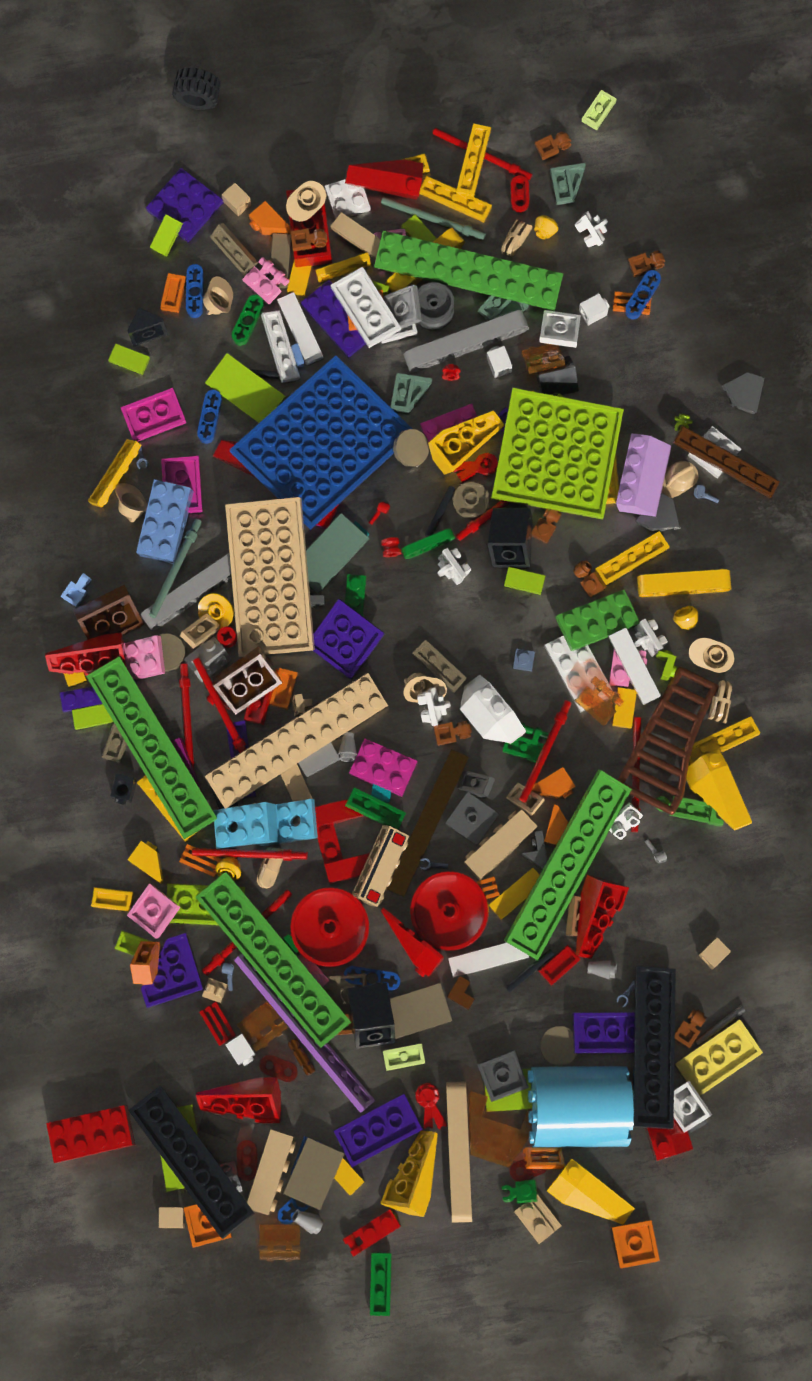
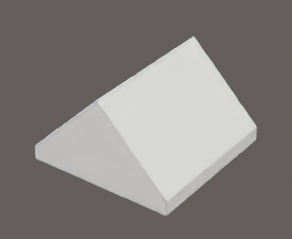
(689, 1107)

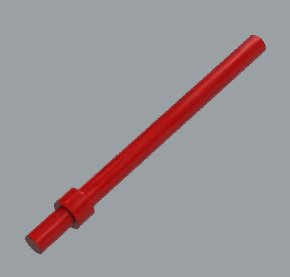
(513, 169)
(473, 526)
(184, 684)
(560, 720)
(238, 743)
(635, 780)
(286, 854)
(218, 959)

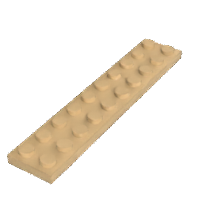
(296, 740)

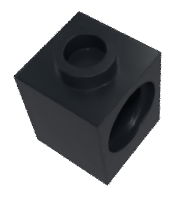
(119, 781)

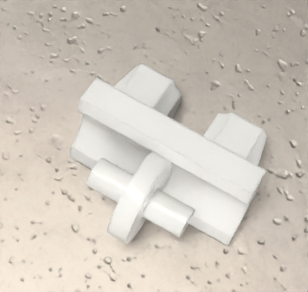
(587, 222)
(450, 566)
(647, 638)
(436, 706)
(627, 818)

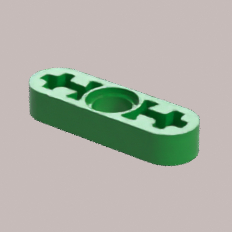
(250, 327)
(428, 543)

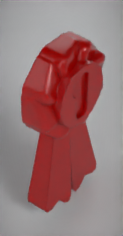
(484, 464)
(427, 1096)

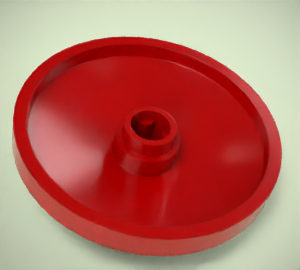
(449, 910)
(329, 927)

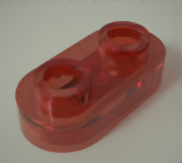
(279, 1068)
(247, 1160)
(528, 1173)

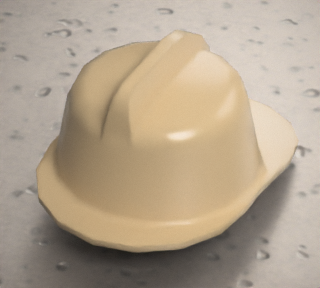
(305, 201)
(218, 296)
(679, 478)
(130, 501)
(711, 655)
(420, 683)

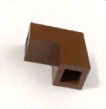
(458, 993)

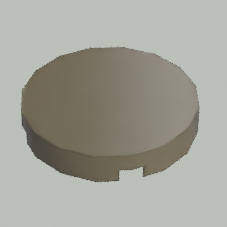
(411, 447)
(471, 500)
(173, 651)
(558, 1046)

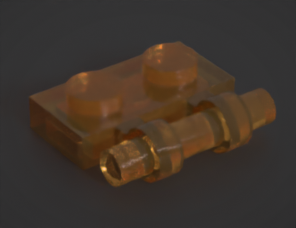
(543, 358)
(595, 705)
(258, 1021)
(279, 1235)

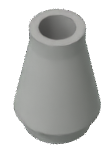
(347, 748)
(604, 969)
(310, 1222)

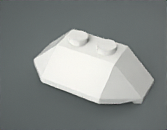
(489, 712)

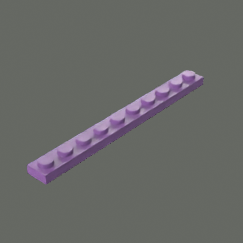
(325, 1056)

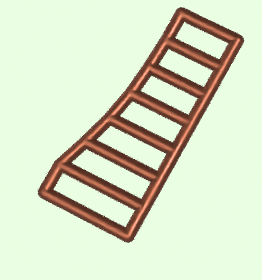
(685, 754)

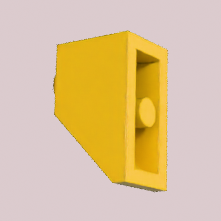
(147, 860)

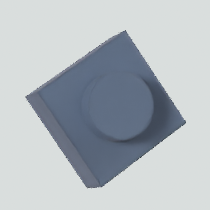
(523, 660)

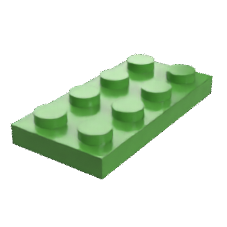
(597, 620)

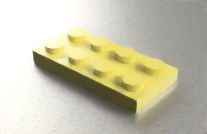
(719, 1057)

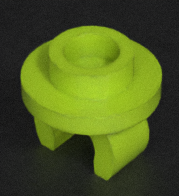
(682, 419)

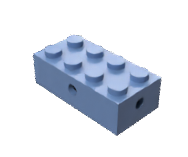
(164, 521)

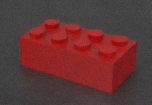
(316, 255)
(90, 1134)

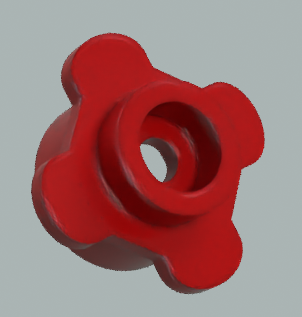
(451, 372)

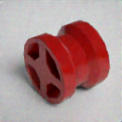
(391, 547)
(229, 640)

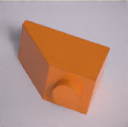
(268, 221)
(555, 785)
(556, 827)
(145, 963)

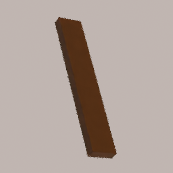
(726, 462)

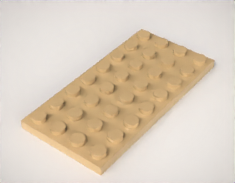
(270, 576)

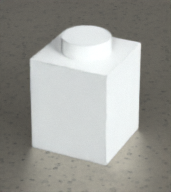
(594, 309)
(499, 361)
(241, 1050)

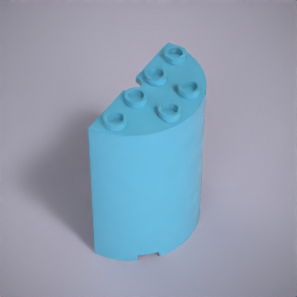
(580, 1106)

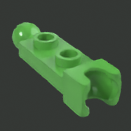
(694, 810)

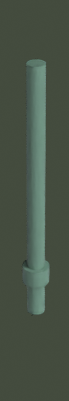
(466, 230)
(190, 538)

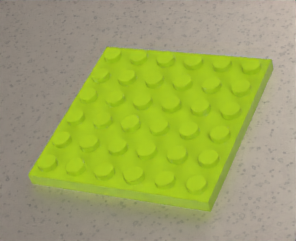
(557, 453)

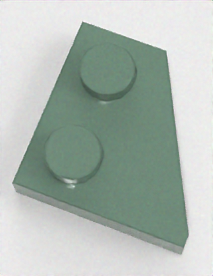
(566, 182)
(496, 307)
(408, 391)

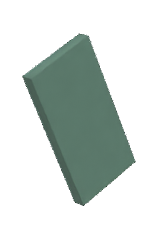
(333, 551)

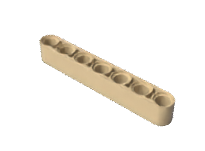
(459, 1152)

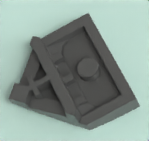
(745, 392)
(665, 518)

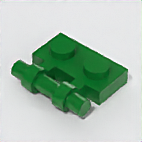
(525, 747)

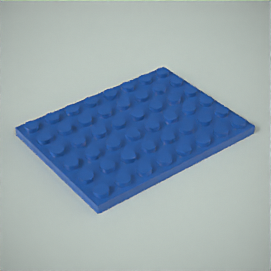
(321, 441)

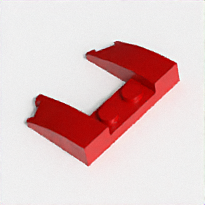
(336, 867)

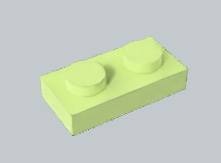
(599, 110)
(404, 1057)

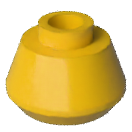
(545, 227)
(686, 617)
(230, 866)

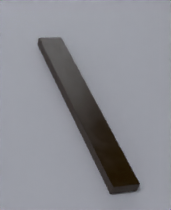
(427, 822)

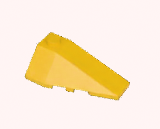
(459, 442)
(715, 784)
(413, 1183)
(585, 1192)

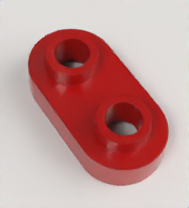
(519, 195)

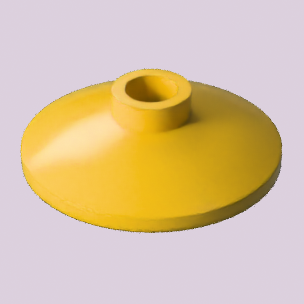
(209, 604)

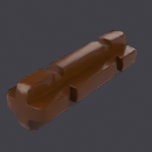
(301, 1056)

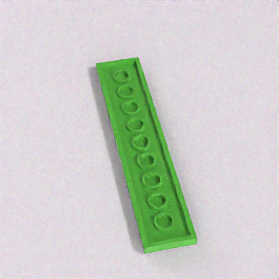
(468, 270)
(151, 747)
(567, 865)
(273, 960)

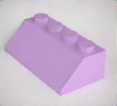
(643, 475)

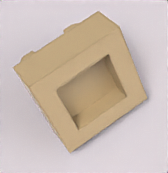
(300, 705)
(214, 990)

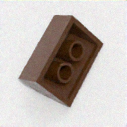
(109, 614)
(246, 680)

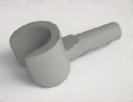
(659, 857)

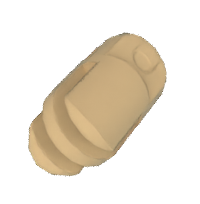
(515, 237)
(721, 702)
(269, 870)

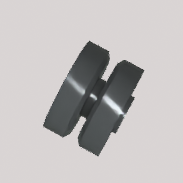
(435, 306)

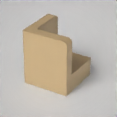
(236, 199)
(714, 953)
(171, 1217)

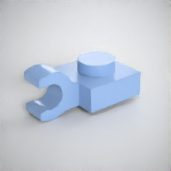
(75, 592)

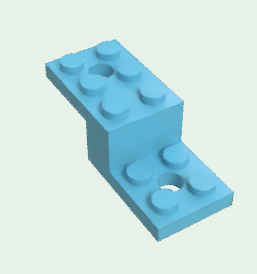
(265, 824)

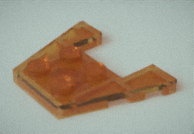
(492, 1139)

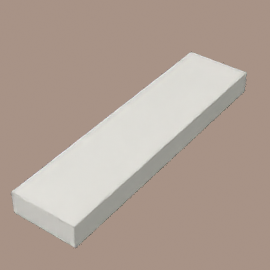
(300, 328)
(280, 346)
(634, 666)
(485, 959)

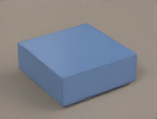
(297, 355)

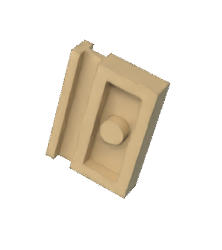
(538, 1219)

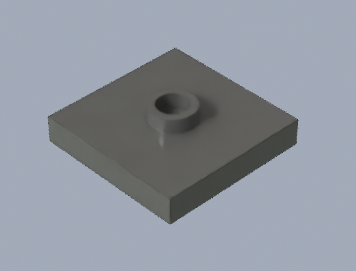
(472, 818)
(502, 1075)

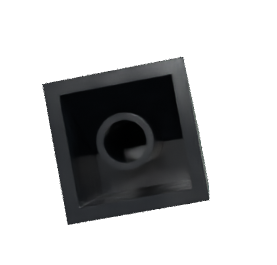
(510, 537)
(371, 1015)

